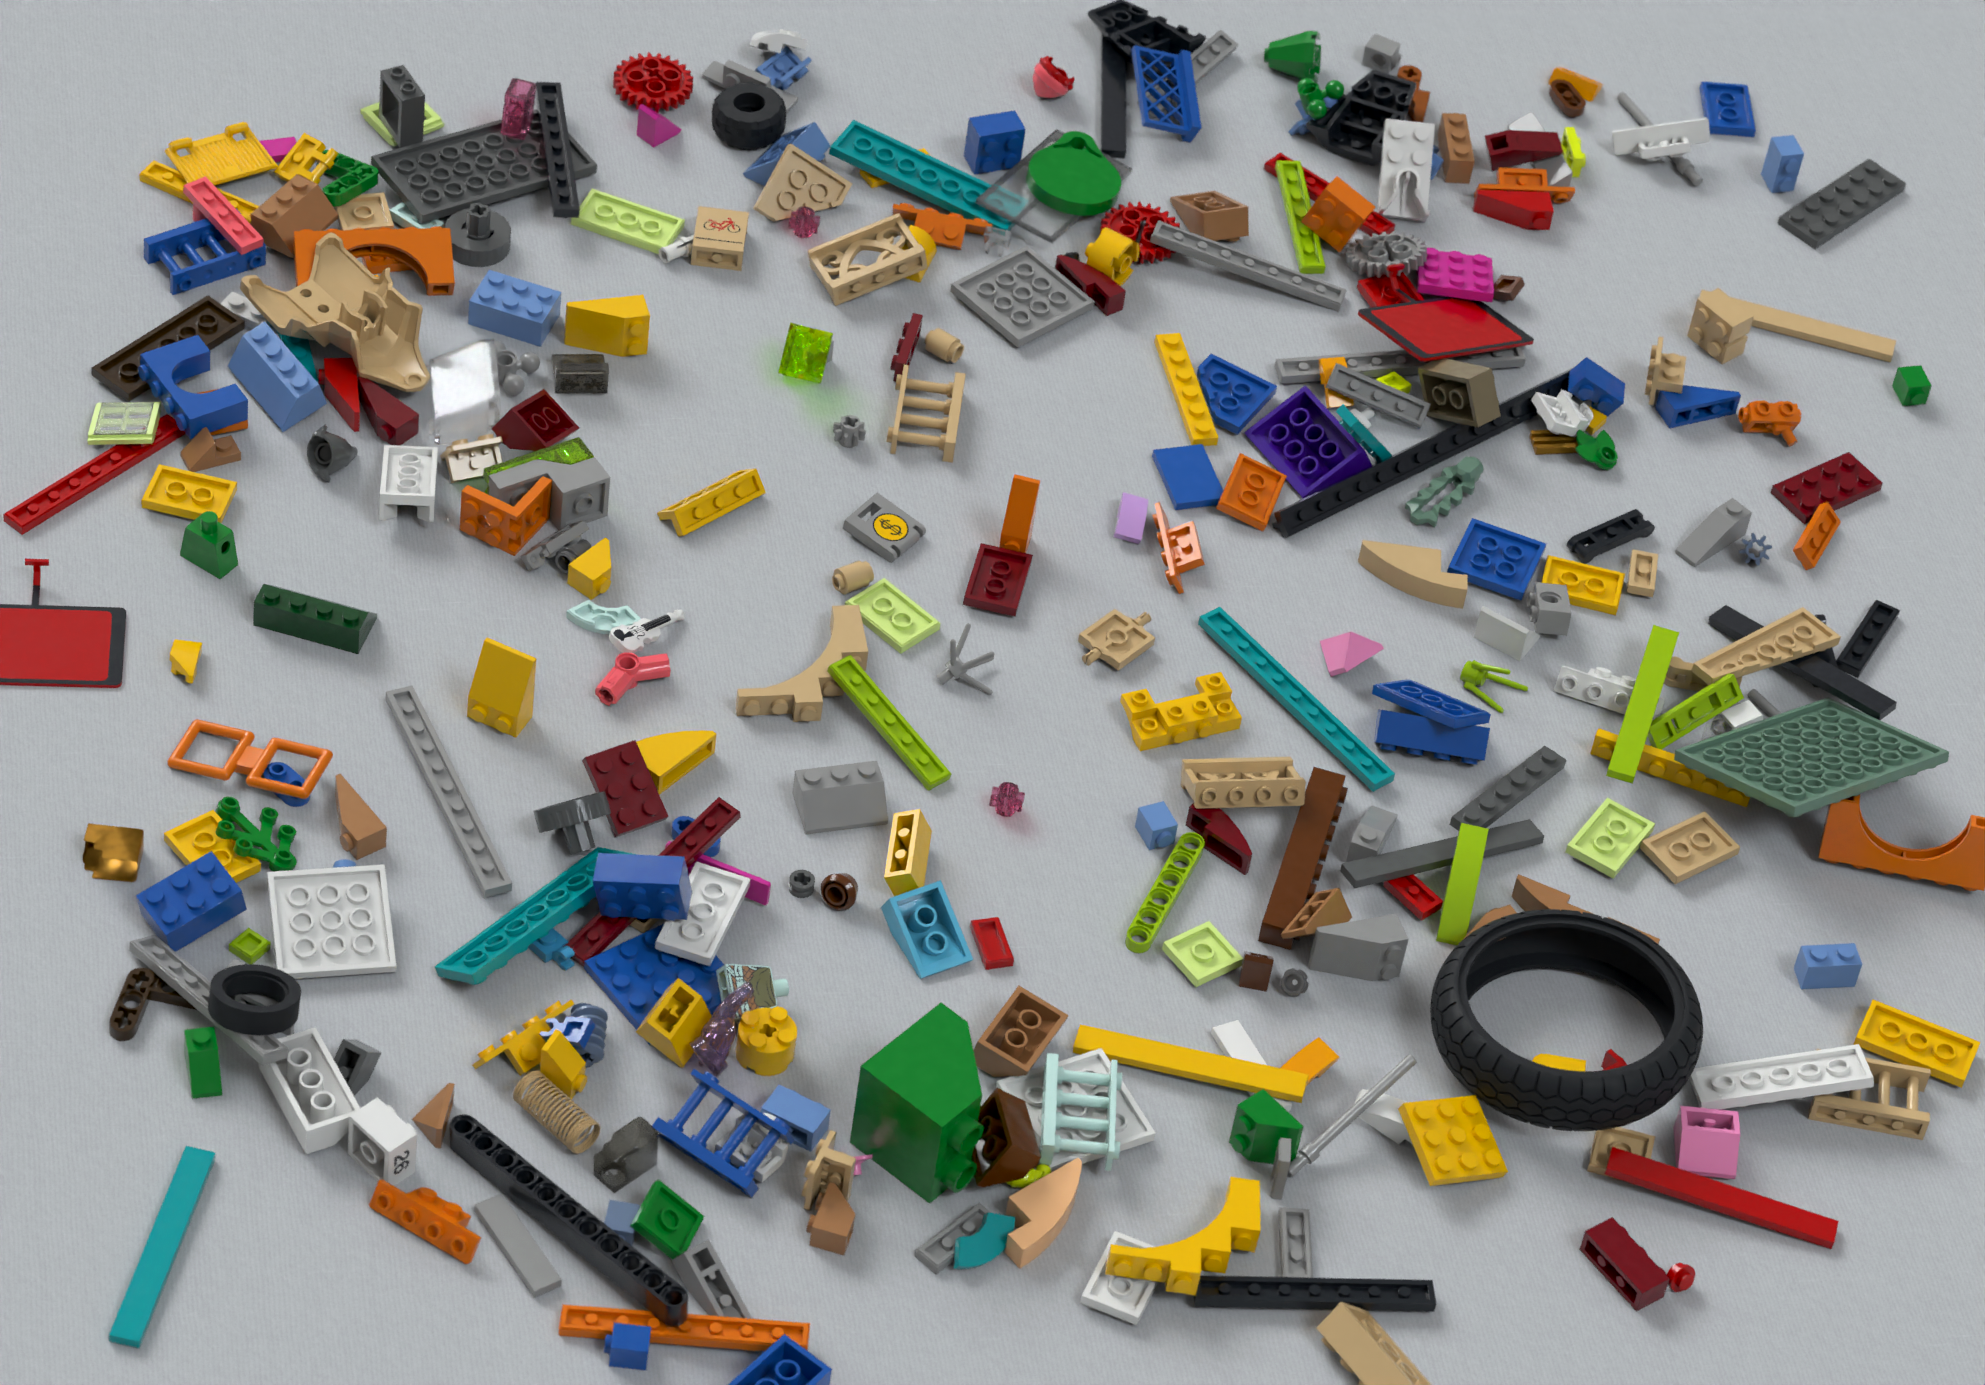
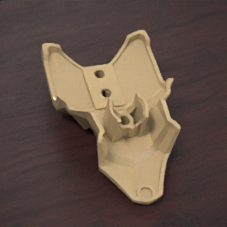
(354, 313)

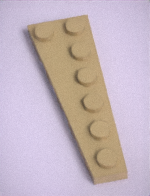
(1774, 644)

